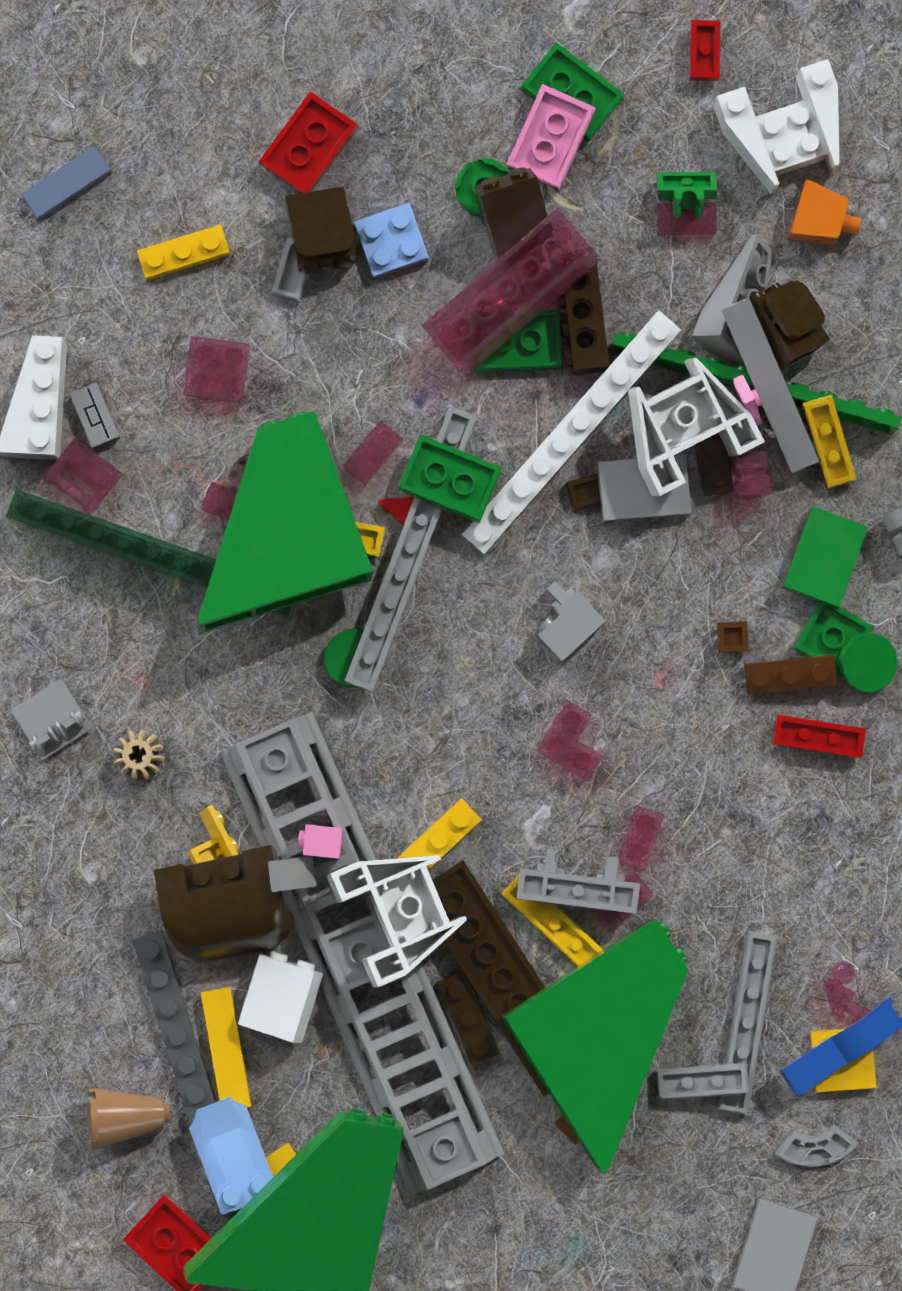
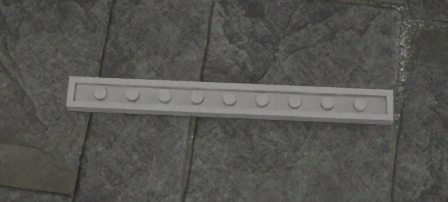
(403, 568)

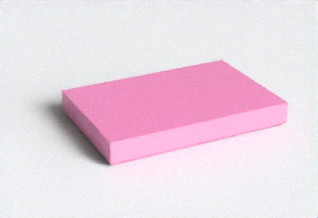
(551, 136)

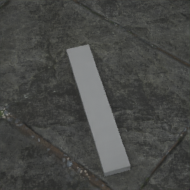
(770, 385)
(749, 1013)

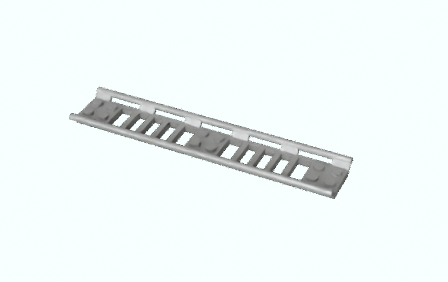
(444, 1144)

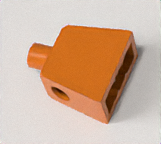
(821, 216)

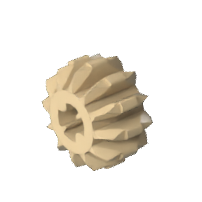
(147, 760)

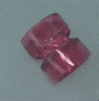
(751, 475)

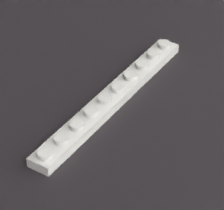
(572, 431)

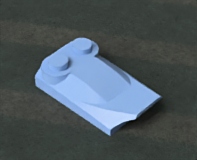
(230, 1153)

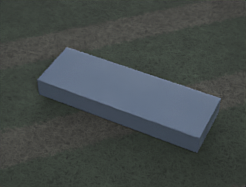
(66, 182)

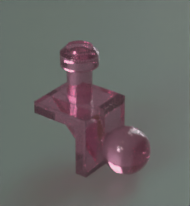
(840, 996)

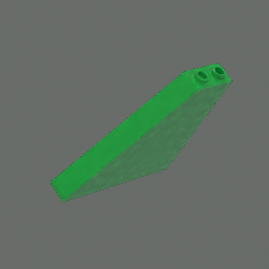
(287, 529)
(599, 1033)
(315, 1218)

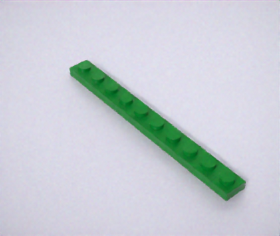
(849, 411)

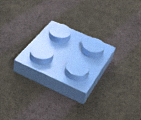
(391, 240)

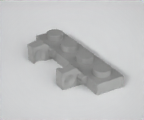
(553, 886)

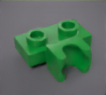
(686, 190)

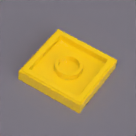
(853, 1075)

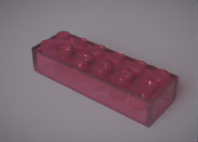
(511, 292)

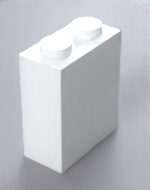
(281, 997)

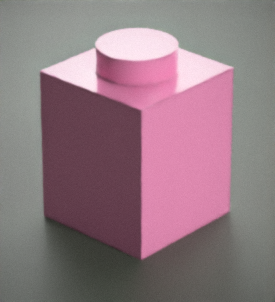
(321, 841)

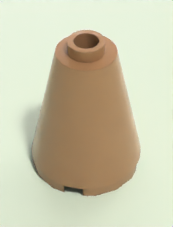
(122, 1116)

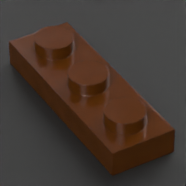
(790, 674)

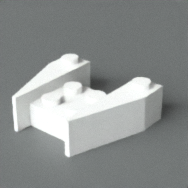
(789, 135)
(684, 418)
(405, 907)

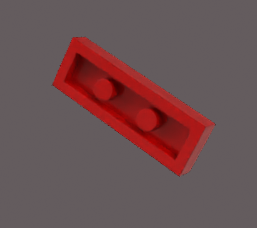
(819, 736)

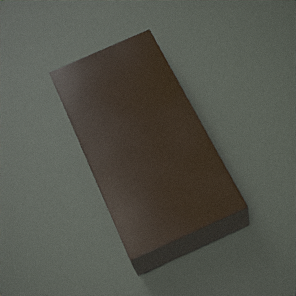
(583, 492)

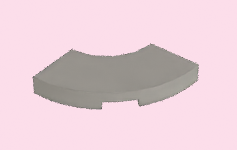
(816, 1149)

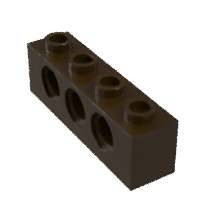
(594, 358)

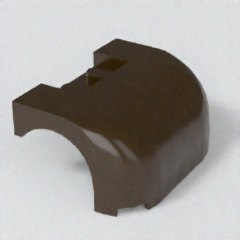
(223, 906)

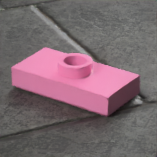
(748, 398)

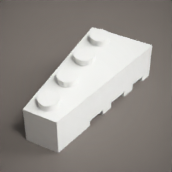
(36, 408)

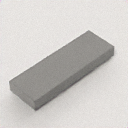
(702, 1081)

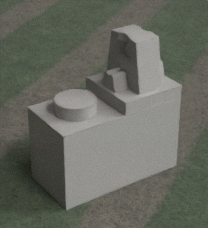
(573, 625)

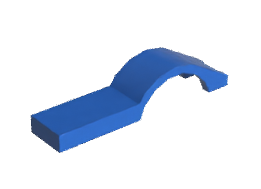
(842, 1048)

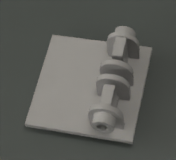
(51, 719)

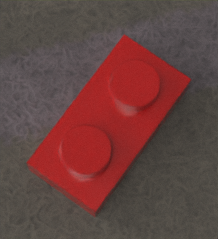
(704, 50)

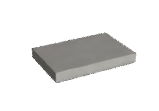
(628, 497)
(774, 1248)

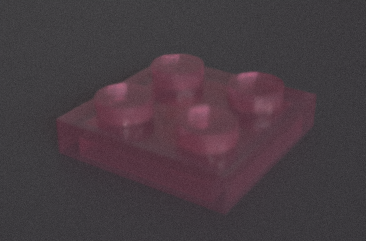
(216, 369)

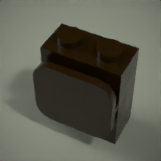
(510, 207)
(321, 229)
(790, 321)

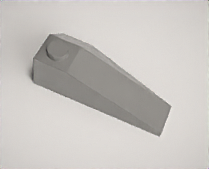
(743, 279)

